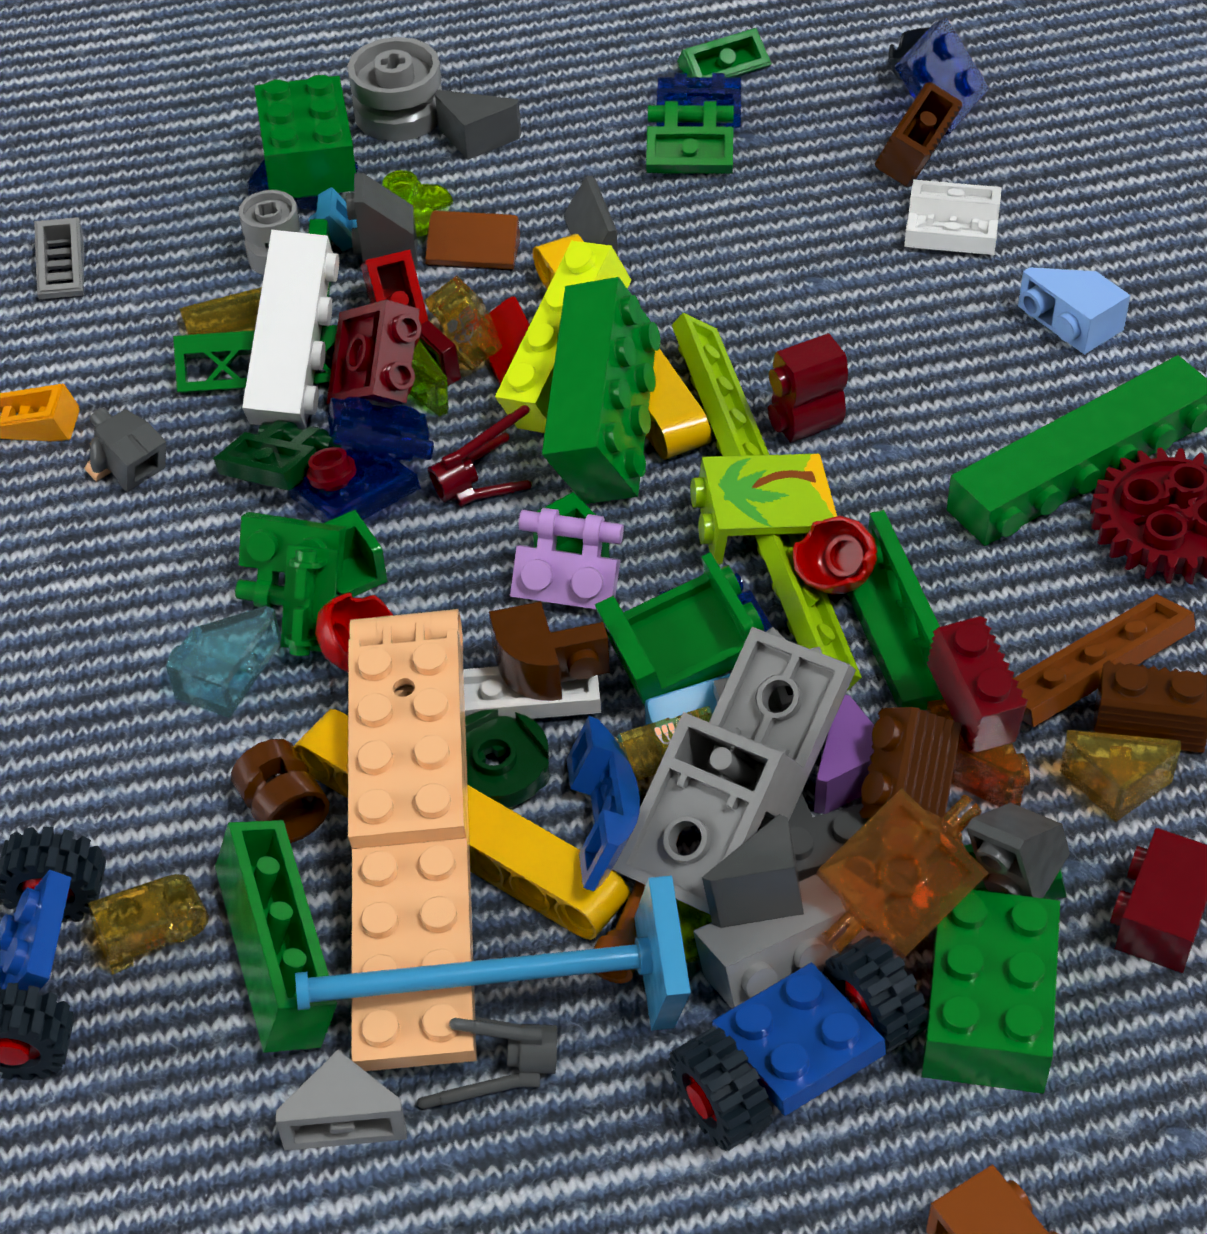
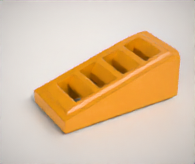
(43, 414)

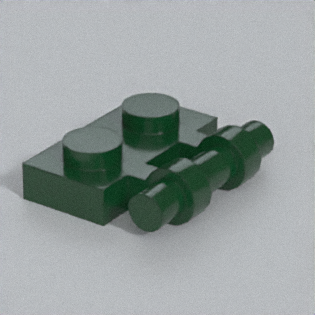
(274, 456)

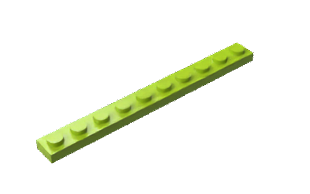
(737, 434)

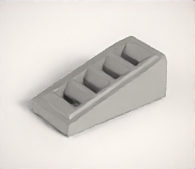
(59, 233)

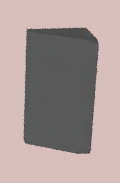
(590, 217)

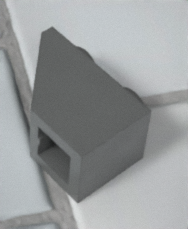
(382, 218)
(1018, 850)

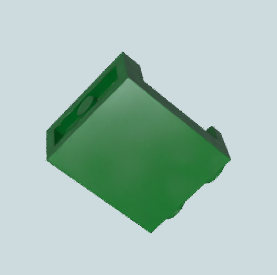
(681, 634)

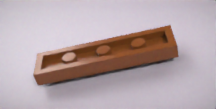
(1078, 667)

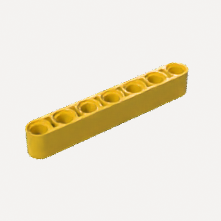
(675, 415)
(502, 844)

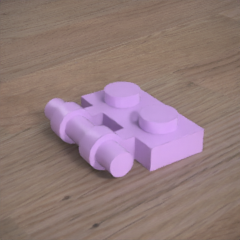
(565, 576)

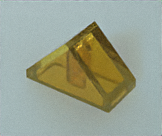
(1118, 769)

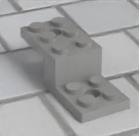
(736, 764)

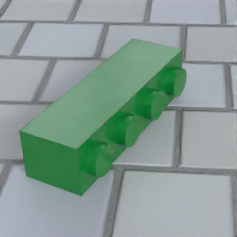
(272, 933)

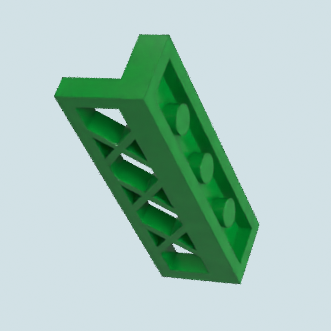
(230, 345)
(897, 619)

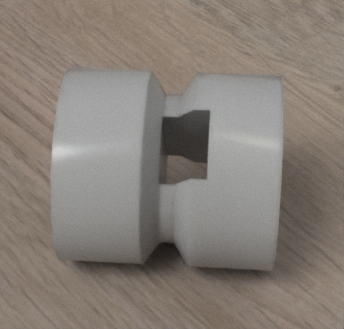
(260, 215)

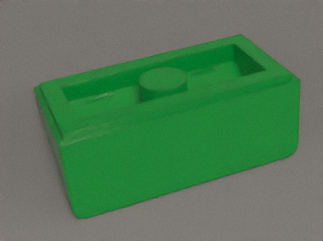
(730, 55)

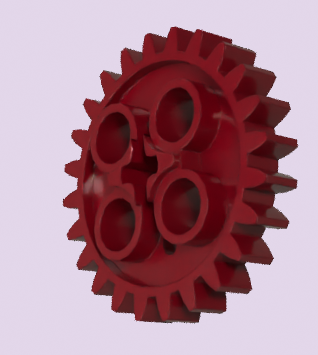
(1155, 514)

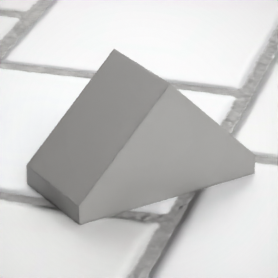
(340, 1108)

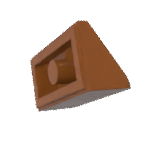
(472, 239)

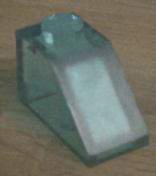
(223, 660)

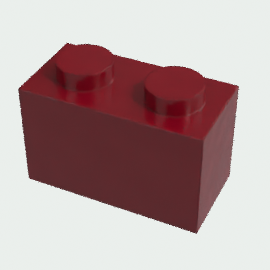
(1166, 901)

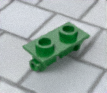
(308, 586)

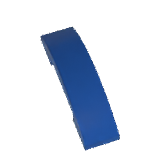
(603, 771)

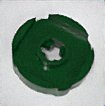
(527, 760)

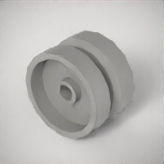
(395, 88)

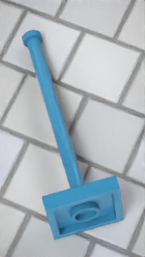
(655, 955)

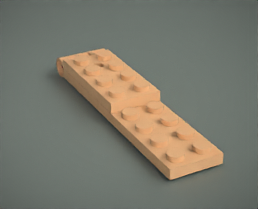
(409, 834)

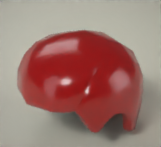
(835, 555)
(334, 624)

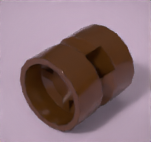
(279, 787)

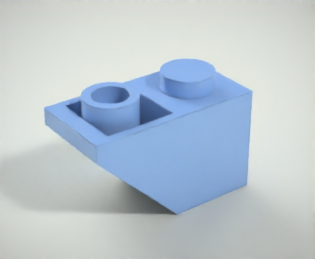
(1074, 305)

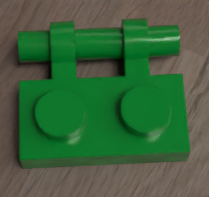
(690, 148)
(265, 547)

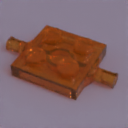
(901, 873)

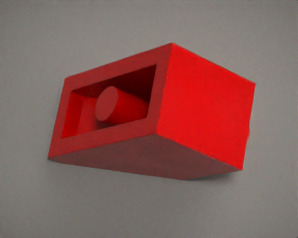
(394, 279)

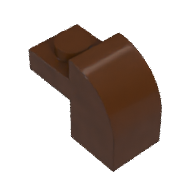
(539, 660)

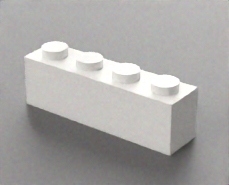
(290, 328)

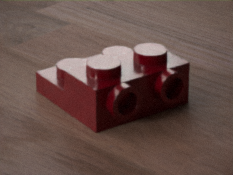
(375, 353)

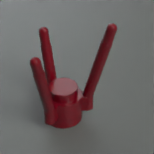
(456, 471)

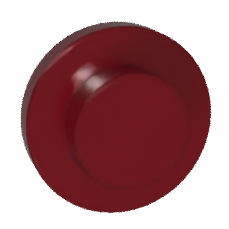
(330, 469)

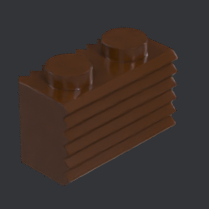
(918, 134)
(1152, 704)
(914, 754)

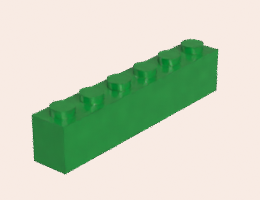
(1076, 449)

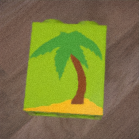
(759, 497)

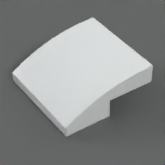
(953, 217)

